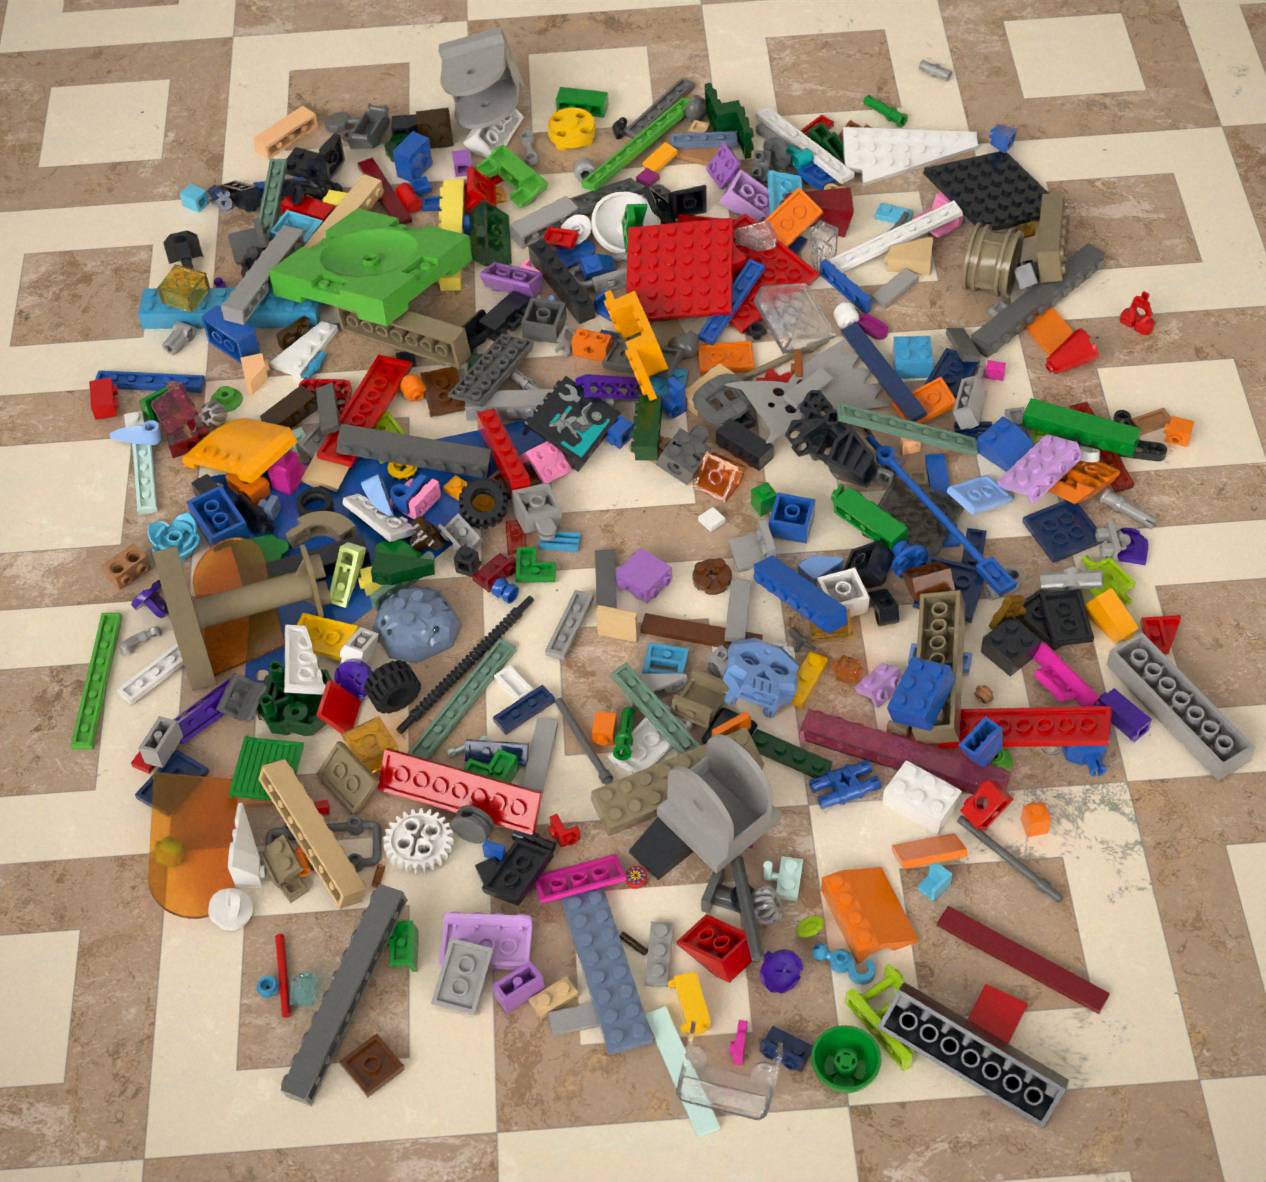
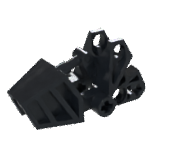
(849, 456)

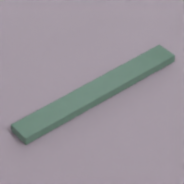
(906, 429)
(463, 700)

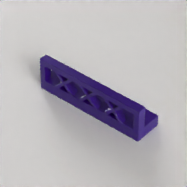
(614, 382)
(201, 713)

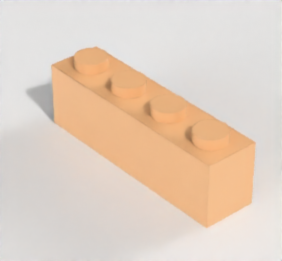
(285, 132)

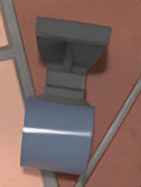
(888, 473)

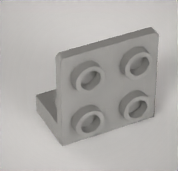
(752, 548)

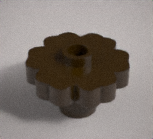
(426, 535)

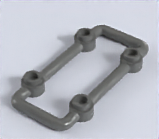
(355, 826)

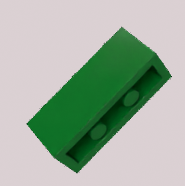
(592, 101)

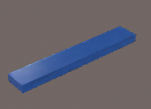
(741, 288)
(152, 381)
(939, 482)

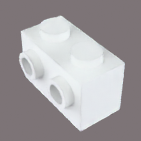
(360, 646)

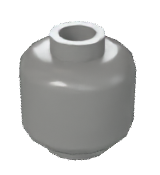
(583, 168)

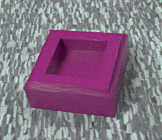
(647, 177)

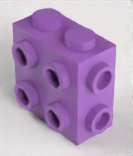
(643, 575)

